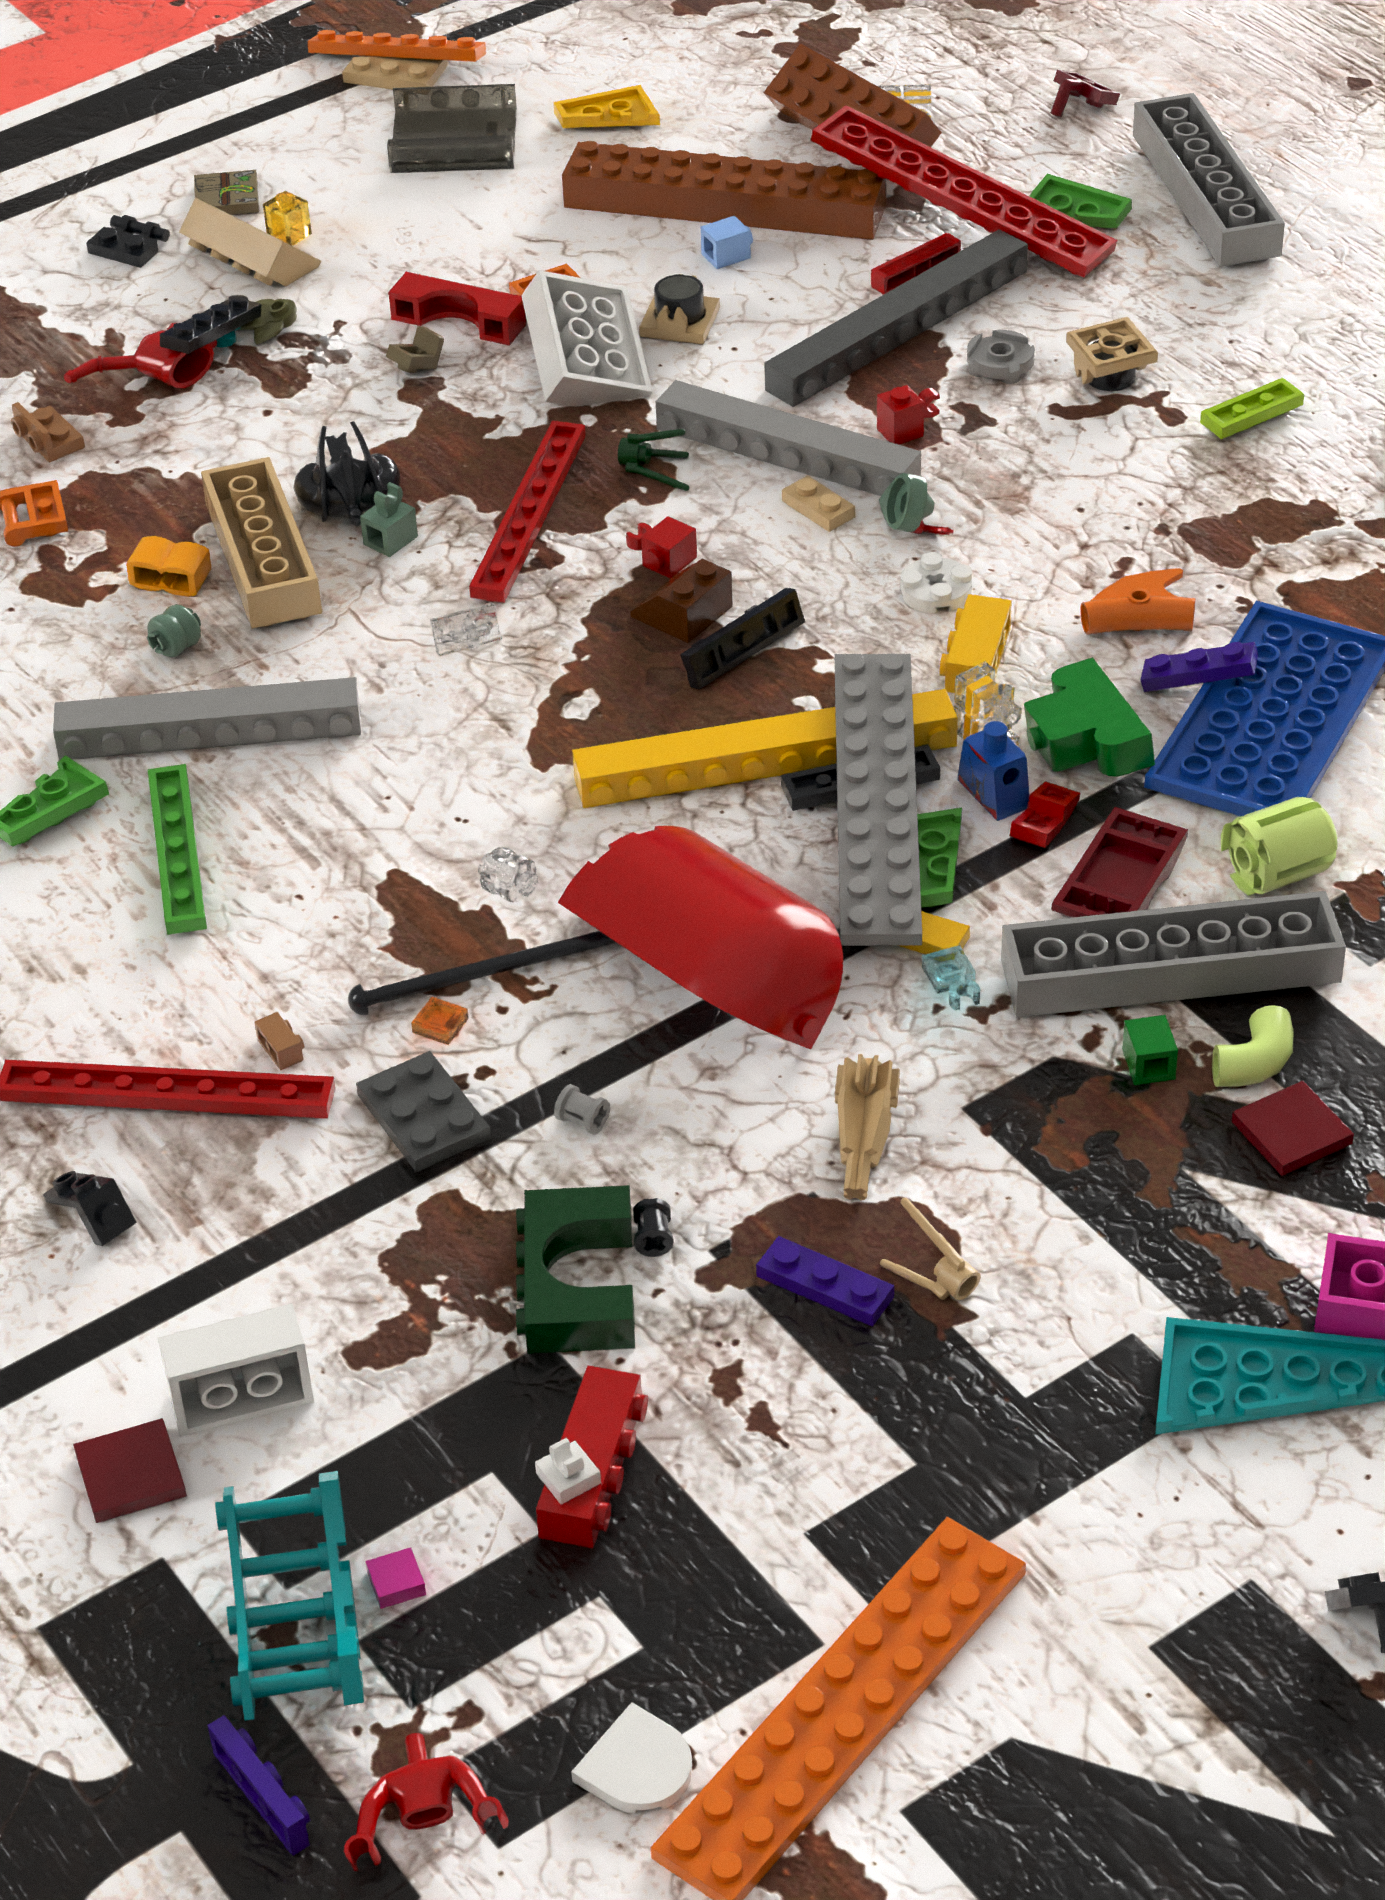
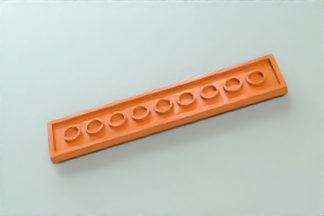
(837, 1713)

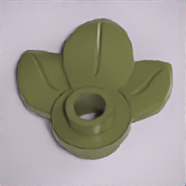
(274, 317)

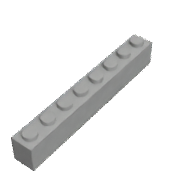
(784, 438)
(207, 718)

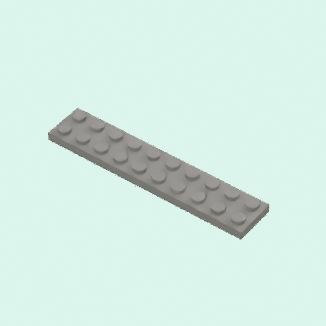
(876, 801)

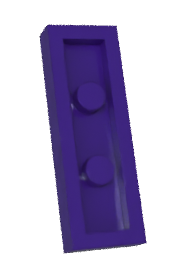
(1199, 666)
(825, 1281)
(260, 1784)

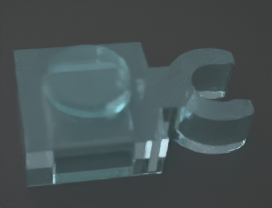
(952, 972)

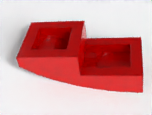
(1046, 814)

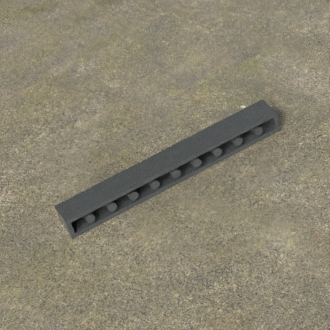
(895, 318)

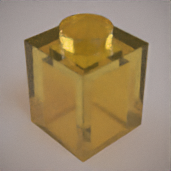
(287, 217)

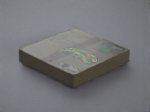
(229, 191)

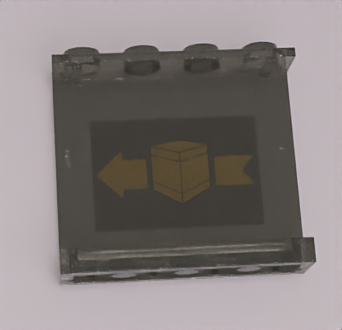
(453, 128)

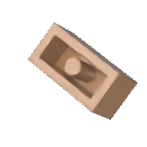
(279, 1040)

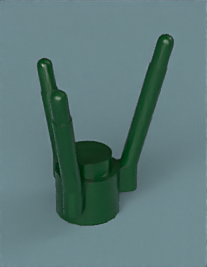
(634, 453)

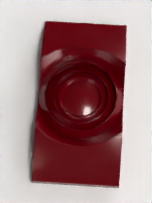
(1121, 866)

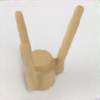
(953, 1273)

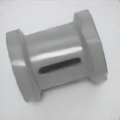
(582, 1109)

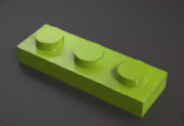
(1252, 408)

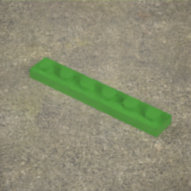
(176, 849)

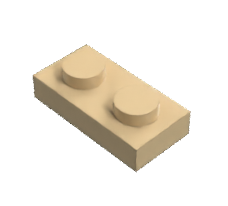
(818, 503)

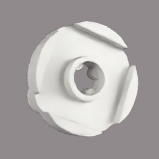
(935, 583)

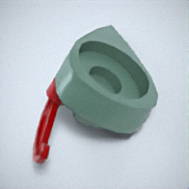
(907, 503)

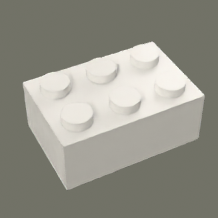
(236, 1369)

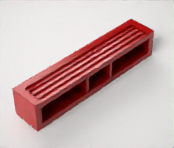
(914, 262)

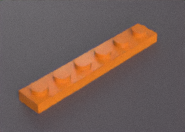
(405, 47)

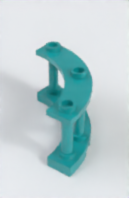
(335, 1605)

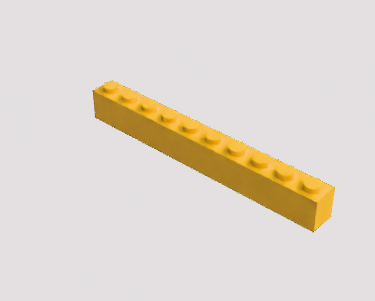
(734, 752)

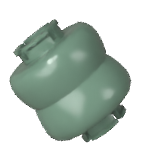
(174, 630)

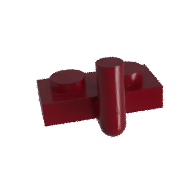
(1076, 84)

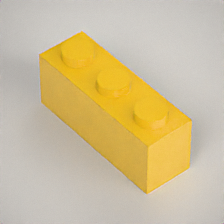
(979, 637)

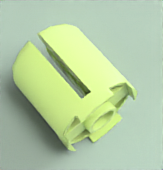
(1280, 845)

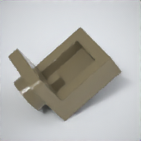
(421, 354)

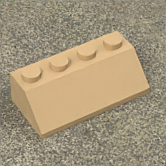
(245, 245)

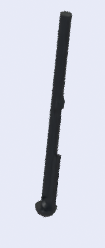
(360, 999)

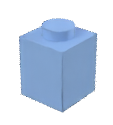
(726, 242)

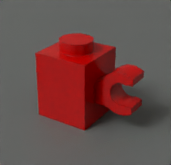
(903, 413)
(666, 546)

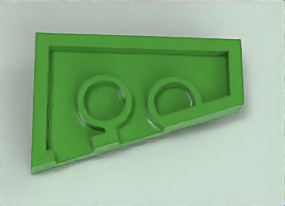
(1083, 202)
(51, 802)

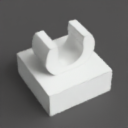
(567, 1471)

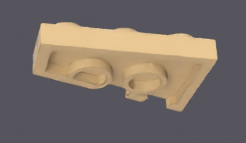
(393, 72)

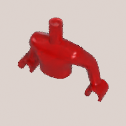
(421, 1796)

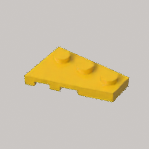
(612, 108)

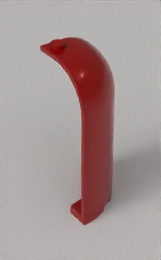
(715, 929)

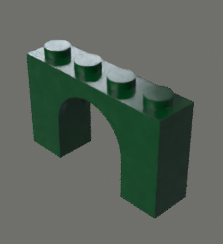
(564, 1315)

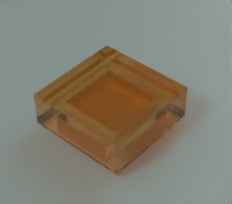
(439, 1020)

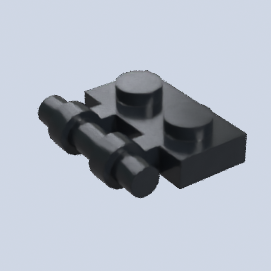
(122, 246)

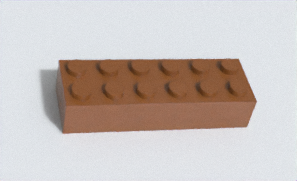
(815, 88)

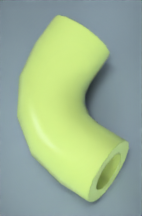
(1259, 1058)

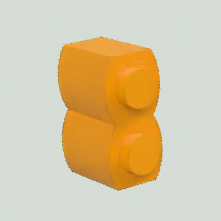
(169, 566)

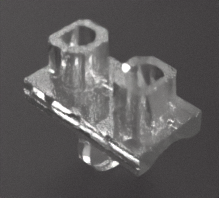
(466, 629)

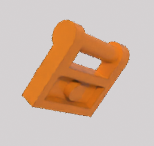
(44, 512)

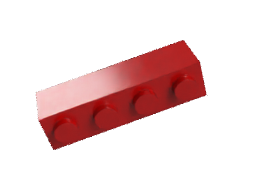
(603, 1426)

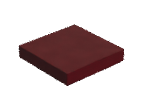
(1292, 1128)
(129, 1470)

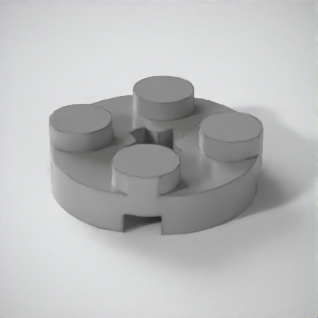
(986, 359)

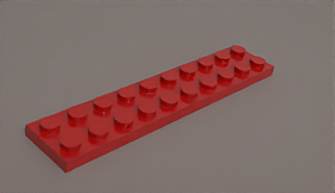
(963, 190)

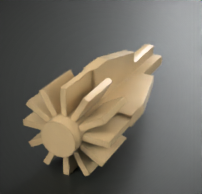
(864, 1102)

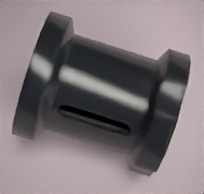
(652, 1223)

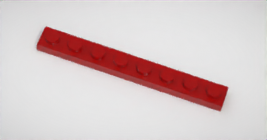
(527, 512)
(167, 1088)

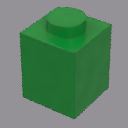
(1150, 1049)

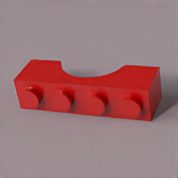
(424, 298)

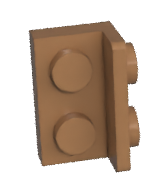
(46, 432)

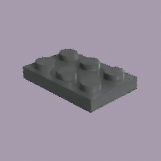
(423, 1111)

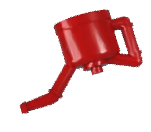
(150, 359)

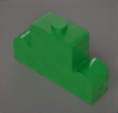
(1087, 722)

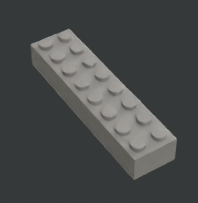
(1208, 180)
(1172, 953)

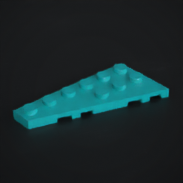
(1254, 1373)

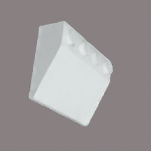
(584, 340)

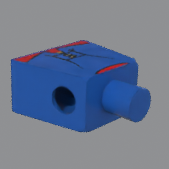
(995, 771)

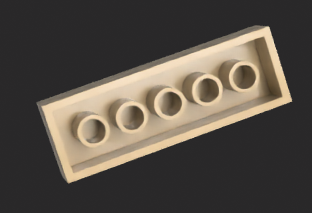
(261, 543)

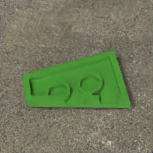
(938, 855)

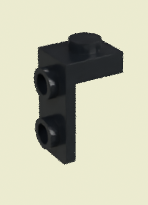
(96, 1201)

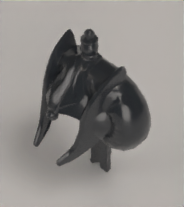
(347, 483)

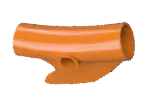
(1139, 604)

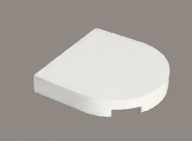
(637, 1763)

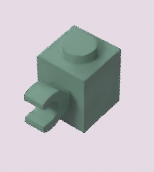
(389, 523)

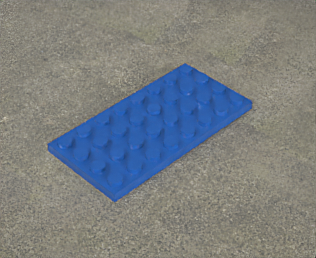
(1276, 730)

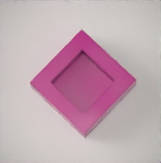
(395, 1578)

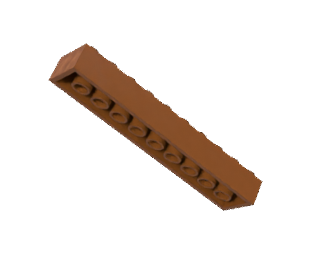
(718, 187)

